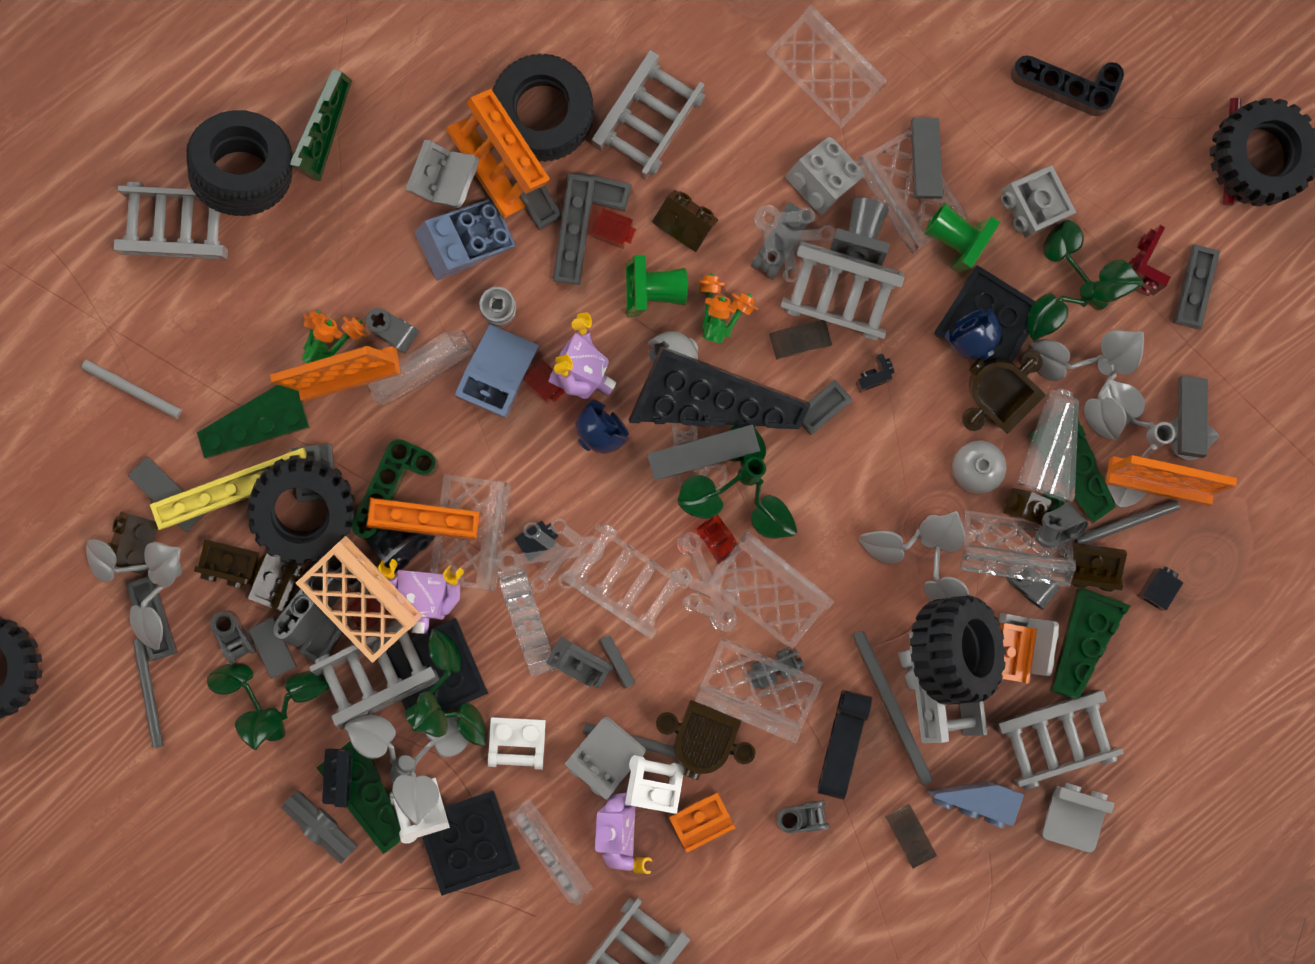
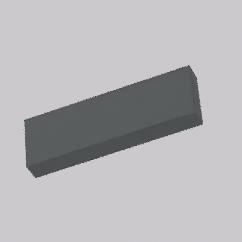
(926, 158)
(1196, 287)
(1192, 416)
(159, 486)
(138, 592)

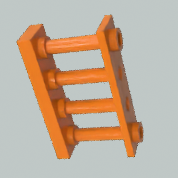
(510, 145)

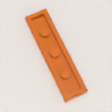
(423, 519)

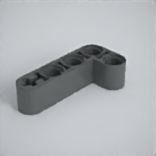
(302, 614)

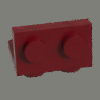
(1153, 279)

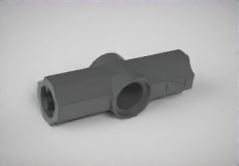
(319, 826)

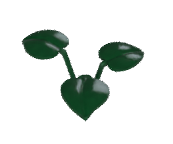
(1114, 282)
(770, 518)
(427, 714)
(264, 724)

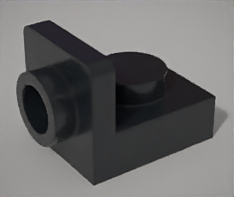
(872, 378)

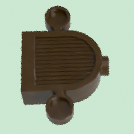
(1003, 391)
(704, 739)

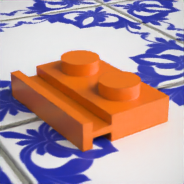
(1019, 651)
(701, 822)

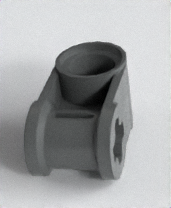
(394, 332)
(1061, 526)
(1035, 592)
(232, 638)
(804, 817)

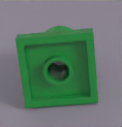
(960, 235)
(656, 286)

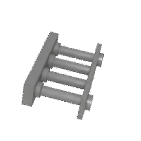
(622, 114)
(158, 244)
(861, 270)
(371, 700)
(933, 717)
(1039, 719)
(674, 942)

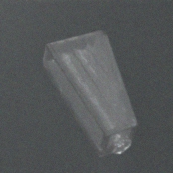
(423, 366)
(1053, 449)

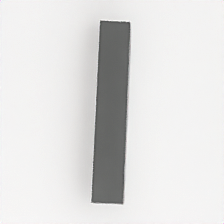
(892, 707)

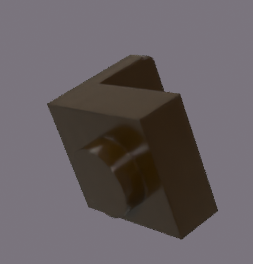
(1027, 505)

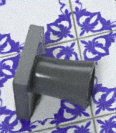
(863, 232)

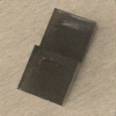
(800, 339)
(910, 836)

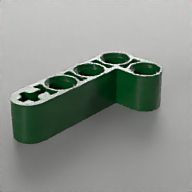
(389, 491)

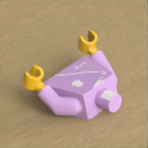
(580, 364)
(428, 592)
(616, 835)

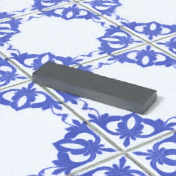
(574, 229)
(703, 452)

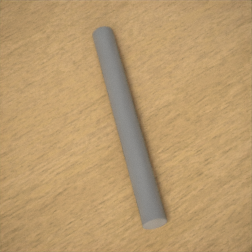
(131, 389)

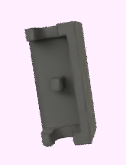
(579, 663)

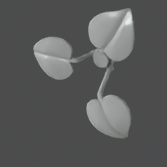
(1121, 354)
(1157, 436)
(935, 531)
(163, 569)
(413, 794)

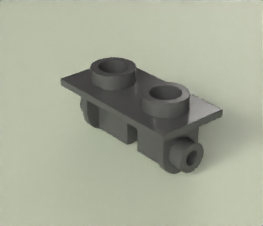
(784, 656)

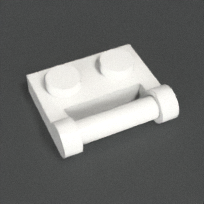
(520, 734)
(651, 793)
(434, 821)

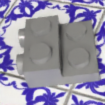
(1037, 201)

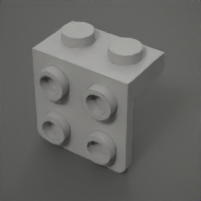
(442, 175)
(824, 175)
(1045, 641)
(604, 757)
(1076, 817)

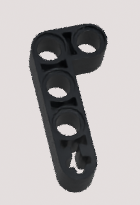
(1064, 79)
(843, 743)

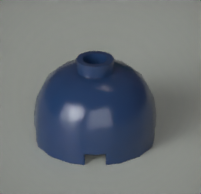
(975, 335)
(599, 430)

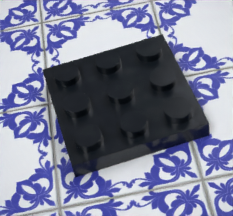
(1009, 305)
(459, 686)
(473, 846)

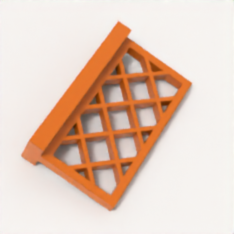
(340, 372)
(1167, 479)

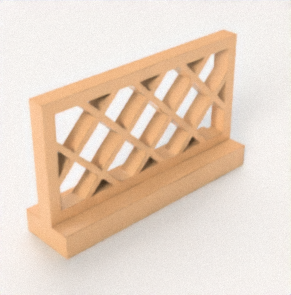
(371, 580)

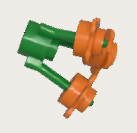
(720, 309)
(325, 331)

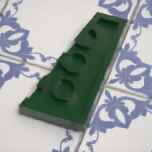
(321, 129)
(257, 421)
(1090, 488)
(1088, 632)
(371, 802)

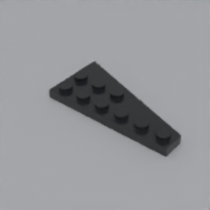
(704, 395)

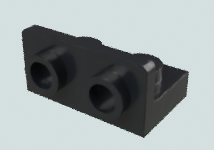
(398, 546)
(337, 777)

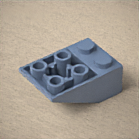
(464, 238)
(497, 371)
(986, 798)

